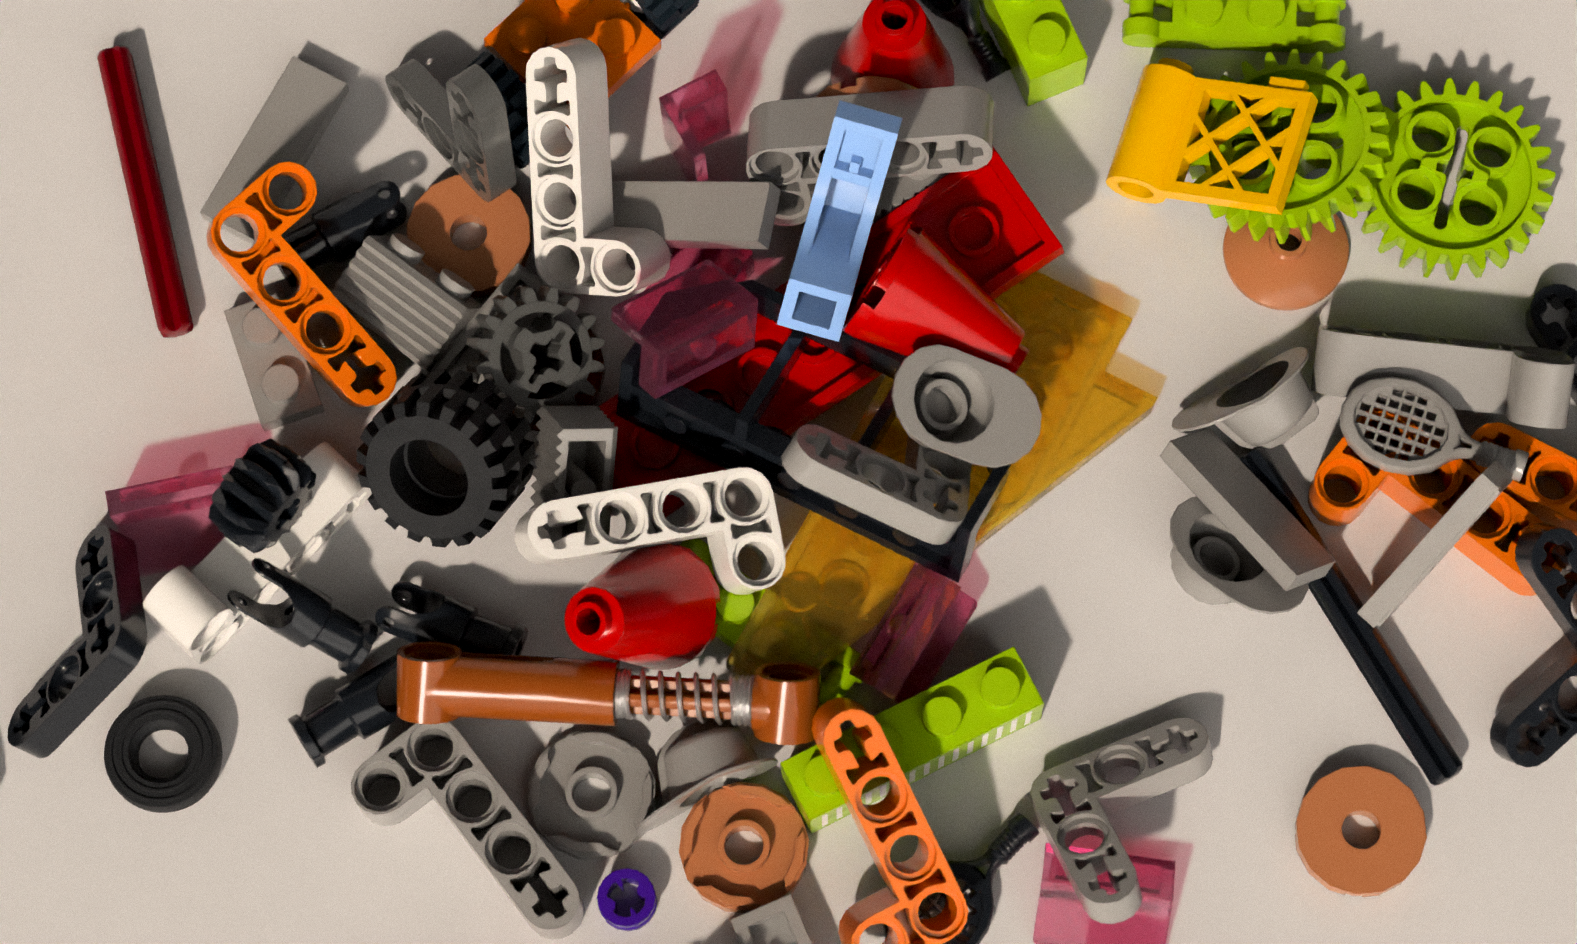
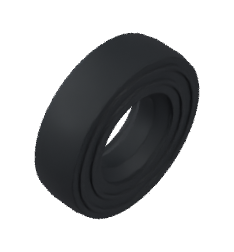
(142, 720)

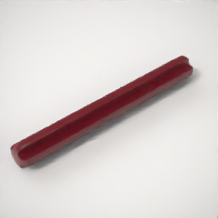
(145, 192)

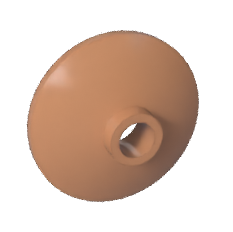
(1283, 277)

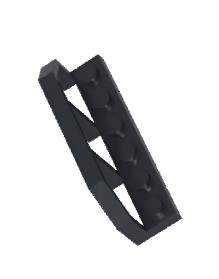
(738, 440)

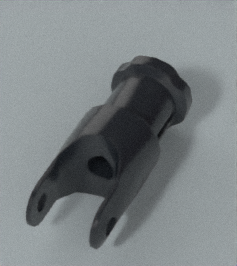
(343, 225)
(309, 618)
(447, 621)
(350, 714)

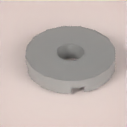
(585, 756)

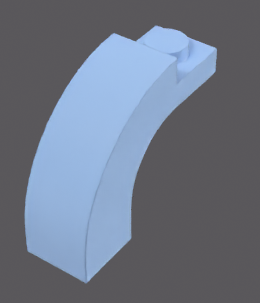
(839, 220)

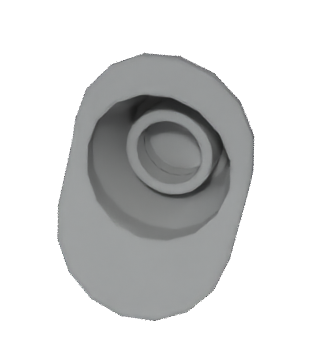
(965, 406)
(1260, 407)
(1219, 568)
(699, 762)

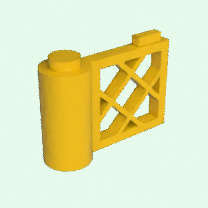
(1165, 130)

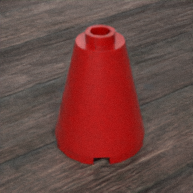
(895, 43)
(930, 300)
(647, 608)

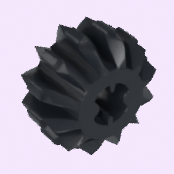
(262, 495)

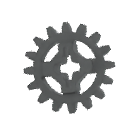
(552, 333)

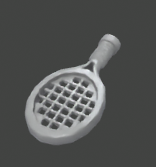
(1446, 419)

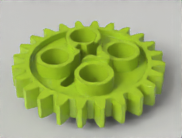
(1355, 124)
(1505, 193)

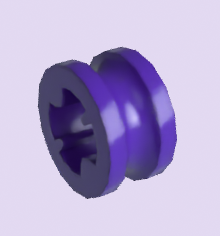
(609, 907)

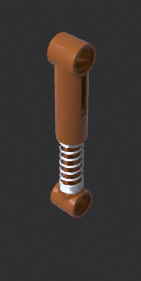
(444, 683)

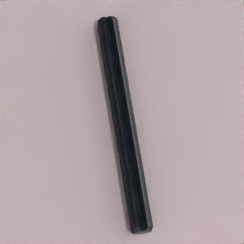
(1367, 644)

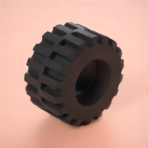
(420, 490)

